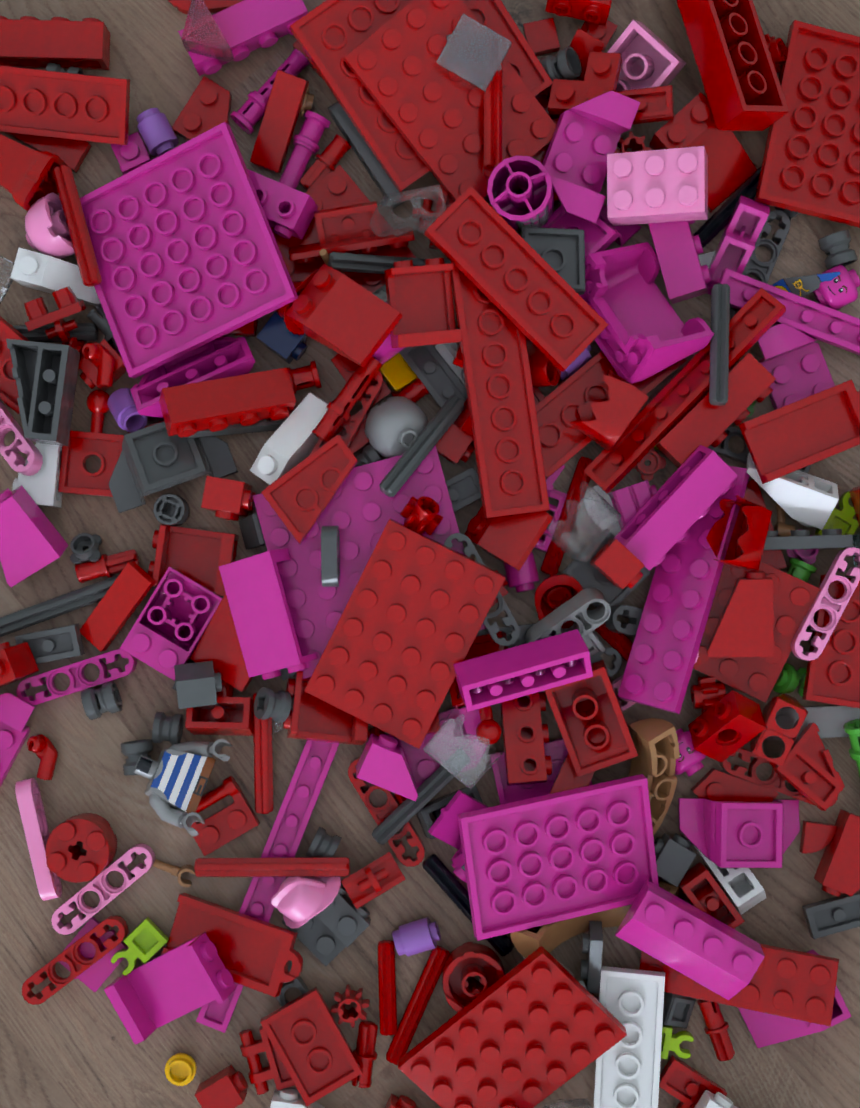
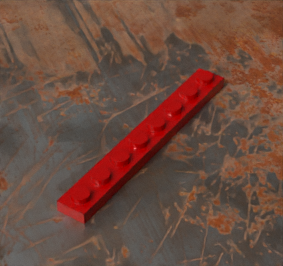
(682, 394)

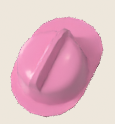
(304, 898)

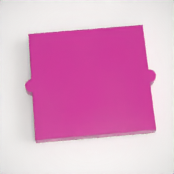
(447, 825)
(101, 970)

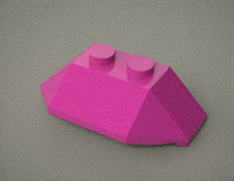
(212, 361)

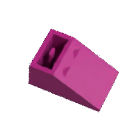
(171, 623)
(773, 1029)

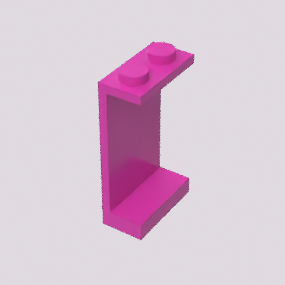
(263, 615)
(170, 987)

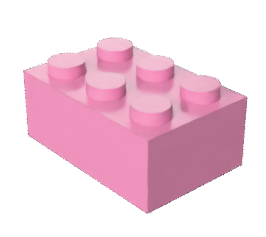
(657, 186)

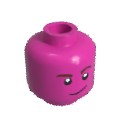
(840, 290)
(689, 758)

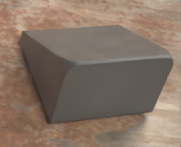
(251, 531)
(677, 1010)

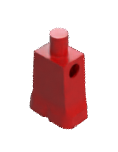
(27, 172)

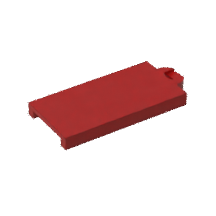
(804, 431)
(248, 947)

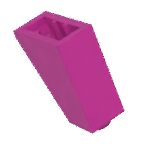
(26, 536)

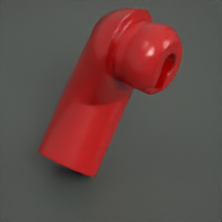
(102, 360)
(46, 753)

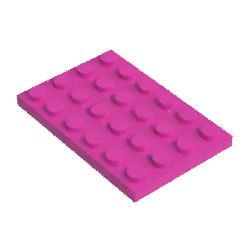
(557, 855)

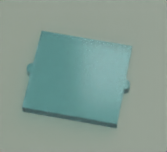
(474, 52)

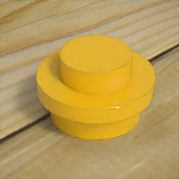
(180, 1069)

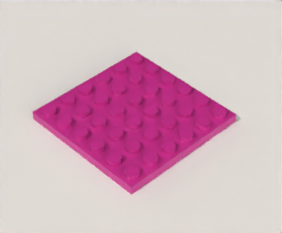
(183, 251)
(361, 516)

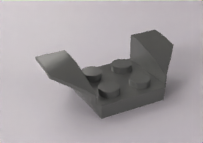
(159, 461)

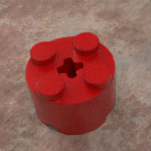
(65, 856)
(466, 962)

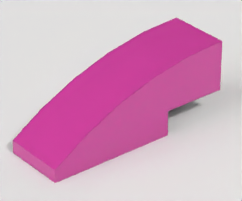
(738, 238)

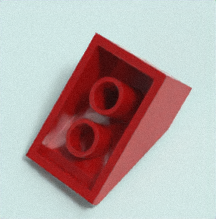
(727, 160)
(343, 315)
(592, 722)

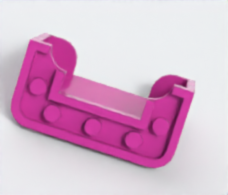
(642, 326)

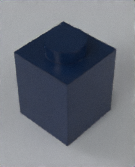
(281, 340)

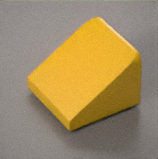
(397, 373)

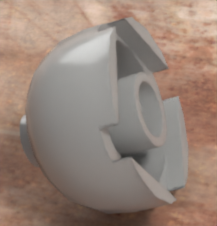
(394, 426)

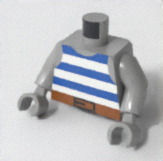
(180, 780)

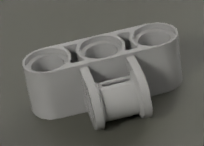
(584, 620)

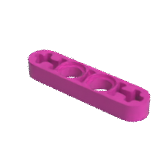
(76, 675)

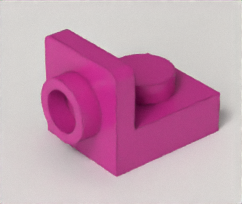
(131, 155)

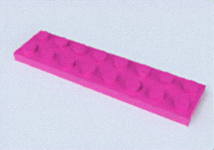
(678, 611)

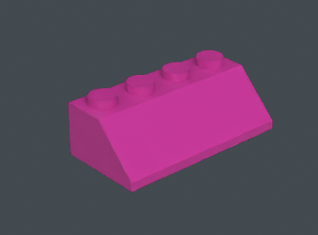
(690, 941)

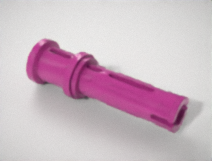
(257, 101)
(305, 145)

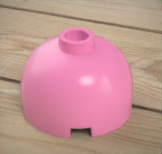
(47, 227)

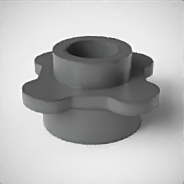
(82, 542)

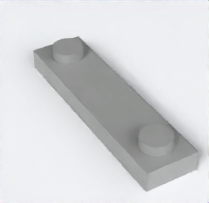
(828, 718)

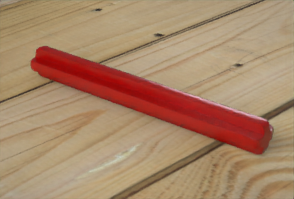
(273, 867)

